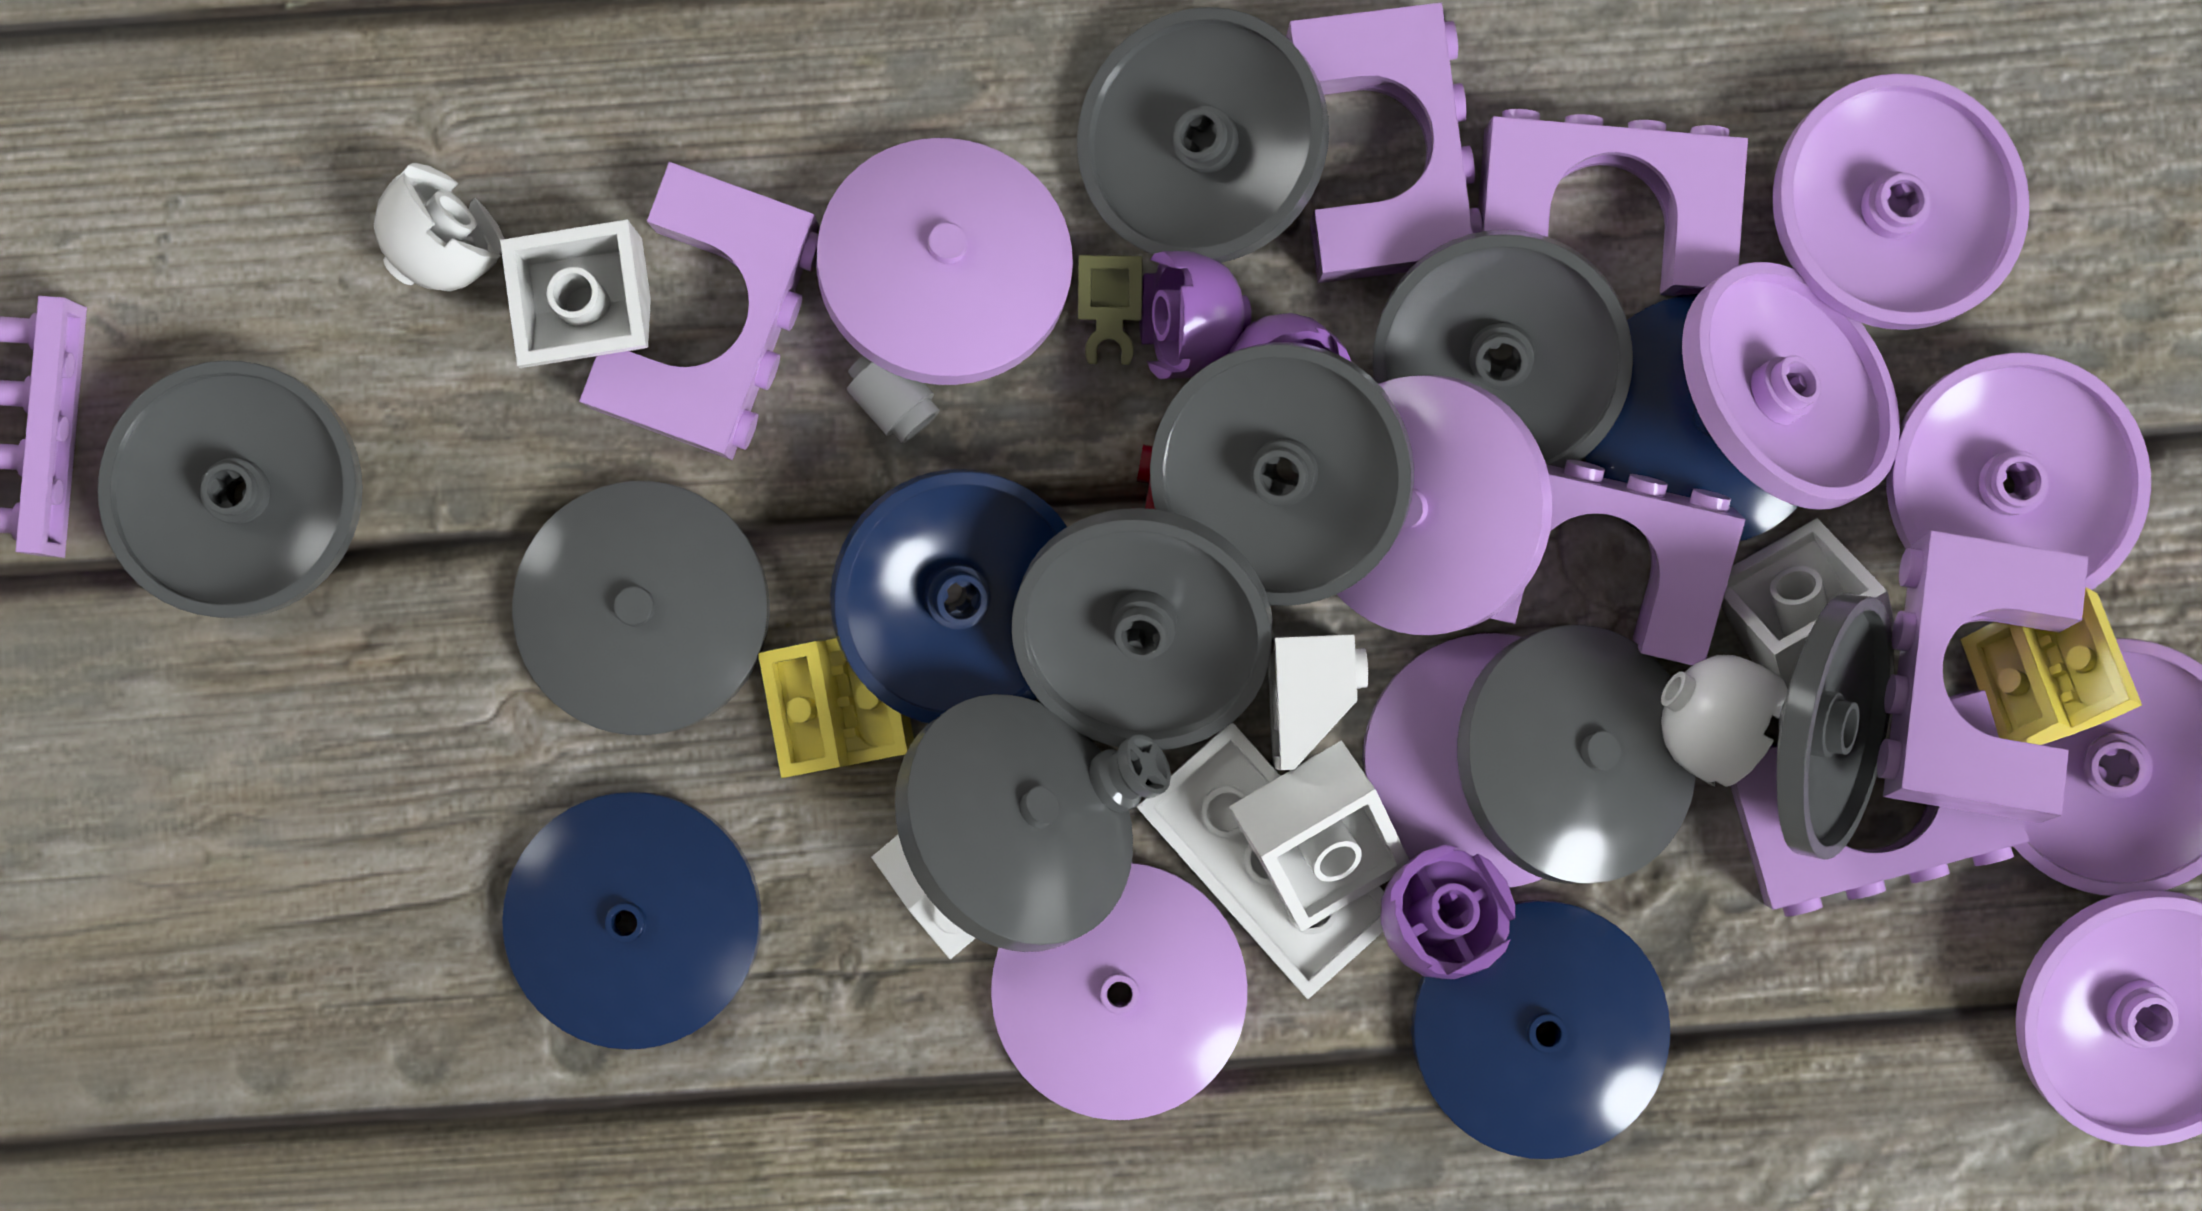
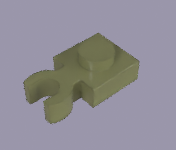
(1110, 293)

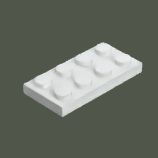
(1206, 835)

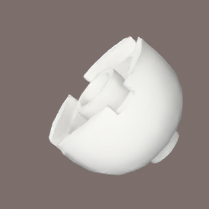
(432, 234)
(1719, 717)

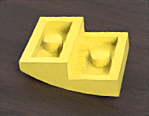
(2050, 681)
(825, 713)

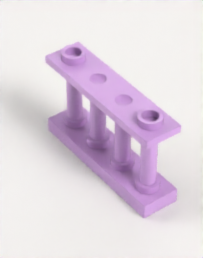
(51, 403)

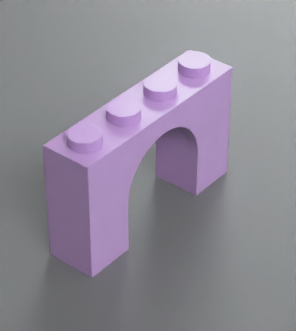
(1407, 58)
(1691, 174)
(714, 400)
(1689, 548)
(1931, 748)
(1937, 839)

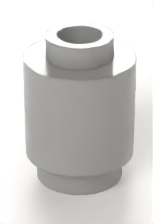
(891, 401)

